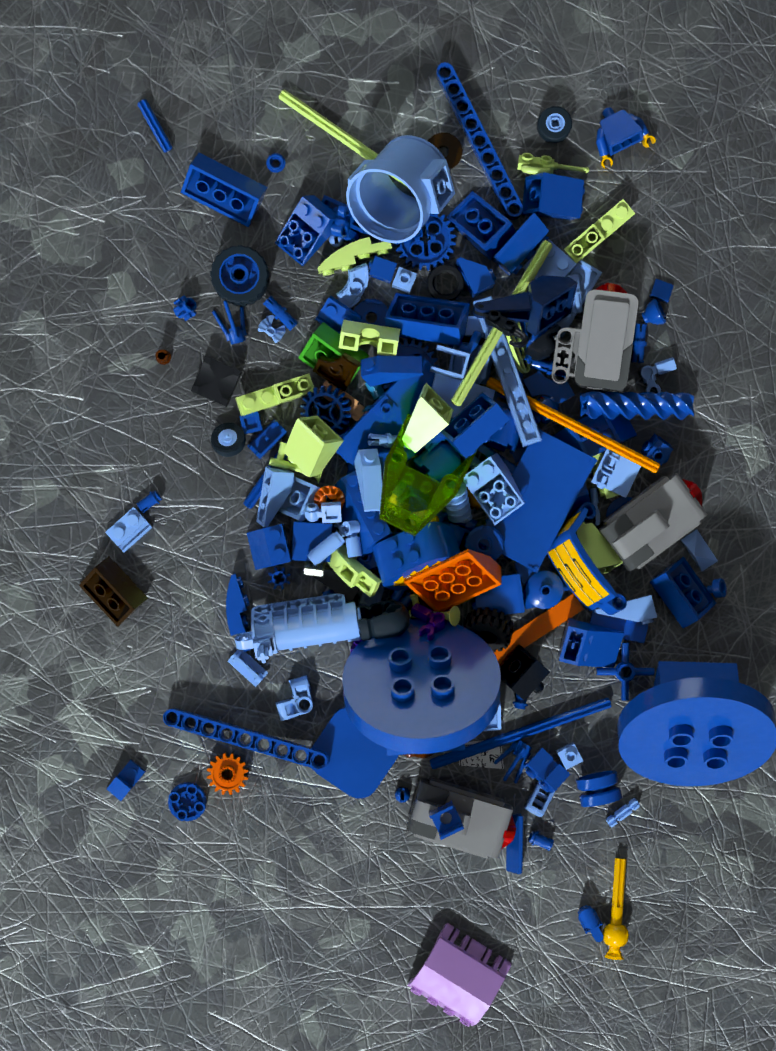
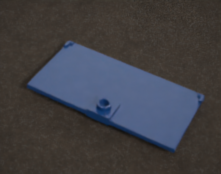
(386, 413)
(549, 482)

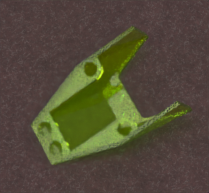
(411, 497)

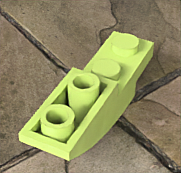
(599, 231)
(345, 256)
(274, 395)
(353, 572)

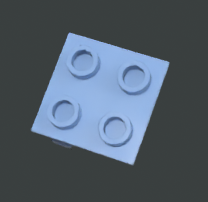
(615, 473)

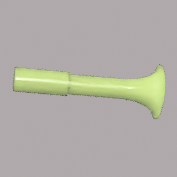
(281, 463)
(452, 615)

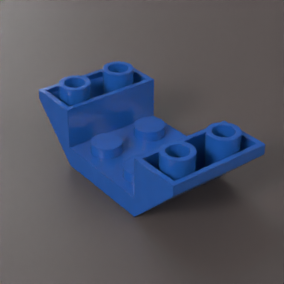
(616, 429)

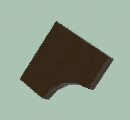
(337, 370)

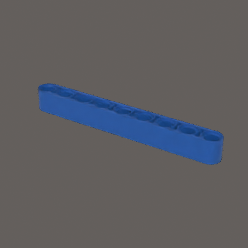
(479, 131)
(236, 739)

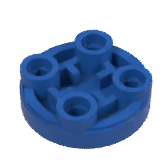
(187, 801)

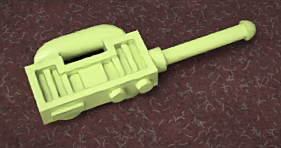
(536, 165)

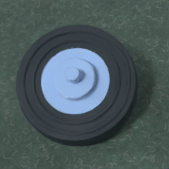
(228, 439)

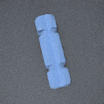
(622, 812)

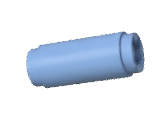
(325, 548)

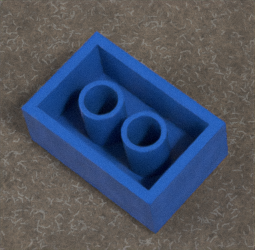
(475, 425)

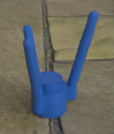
(235, 334)
(521, 751)

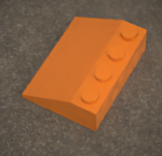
(456, 579)

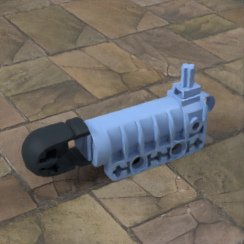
(319, 622)

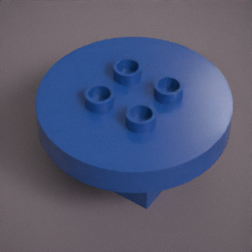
(421, 691)
(696, 726)

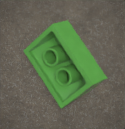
(326, 342)

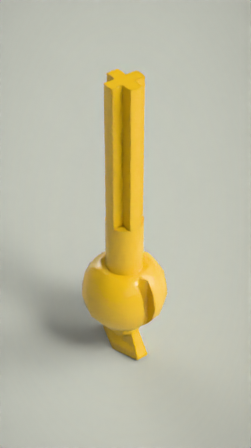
(616, 934)

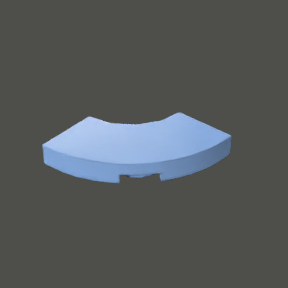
(355, 286)

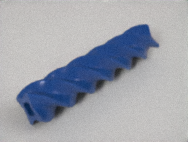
(632, 403)

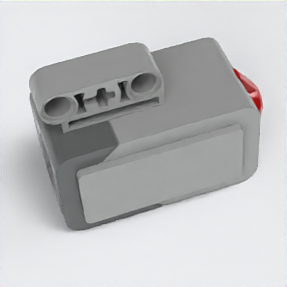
(602, 343)
(653, 520)
(485, 818)

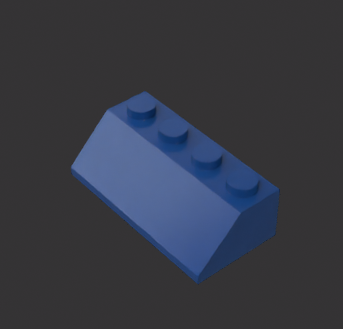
(223, 189)
(428, 318)
(371, 527)

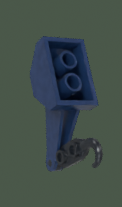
(541, 307)

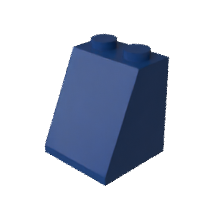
(553, 196)
(269, 546)
(504, 598)

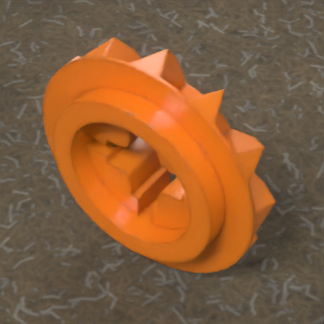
(331, 492)

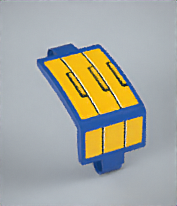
(578, 569)

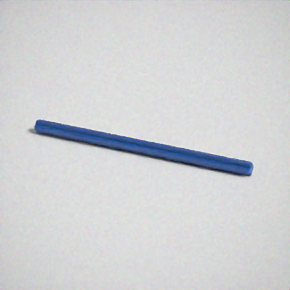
(520, 733)

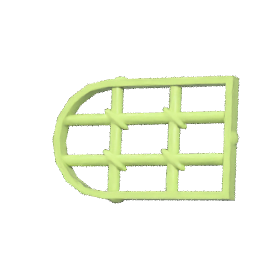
(522, 369)

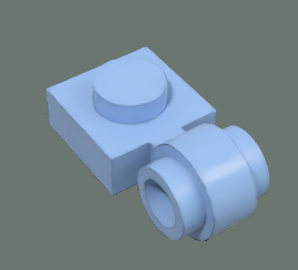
(329, 512)

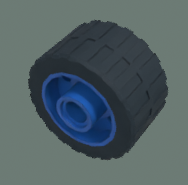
(237, 260)

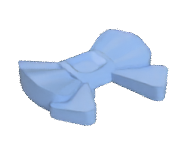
(265, 326)

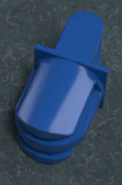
(590, 922)

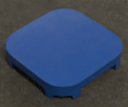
(355, 761)

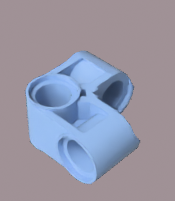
(291, 707)

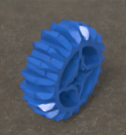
(338, 399)

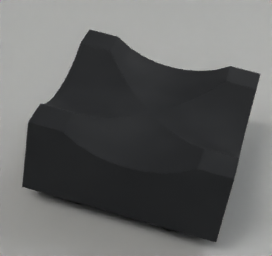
(216, 381)

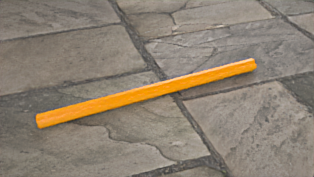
(583, 430)

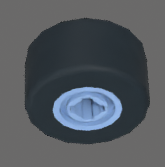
(558, 129)

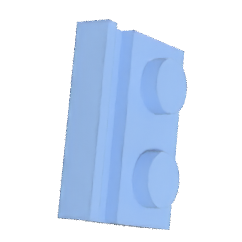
(128, 529)

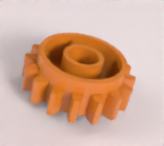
(223, 783)

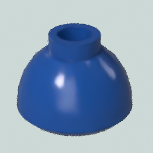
(654, 313)

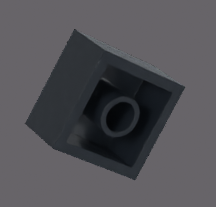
(523, 672)

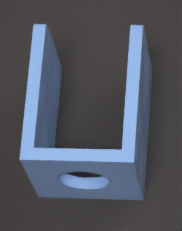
(456, 353)

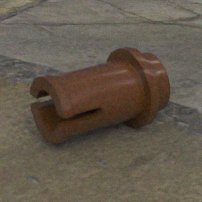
(166, 360)

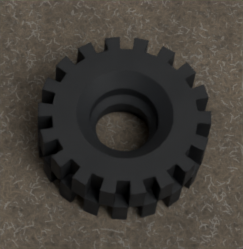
(491, 627)

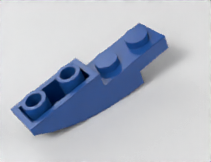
(235, 604)

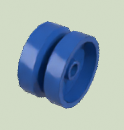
(598, 788)

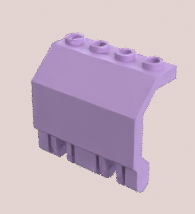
(459, 977)

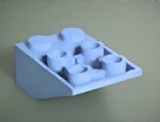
(494, 488)

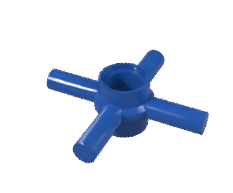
(633, 672)

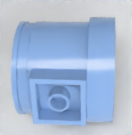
(384, 208)

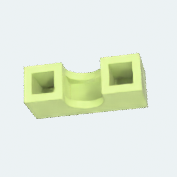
(356, 334)

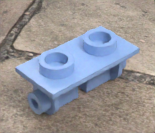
(248, 667)

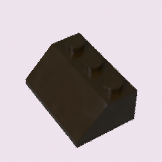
(113, 591)

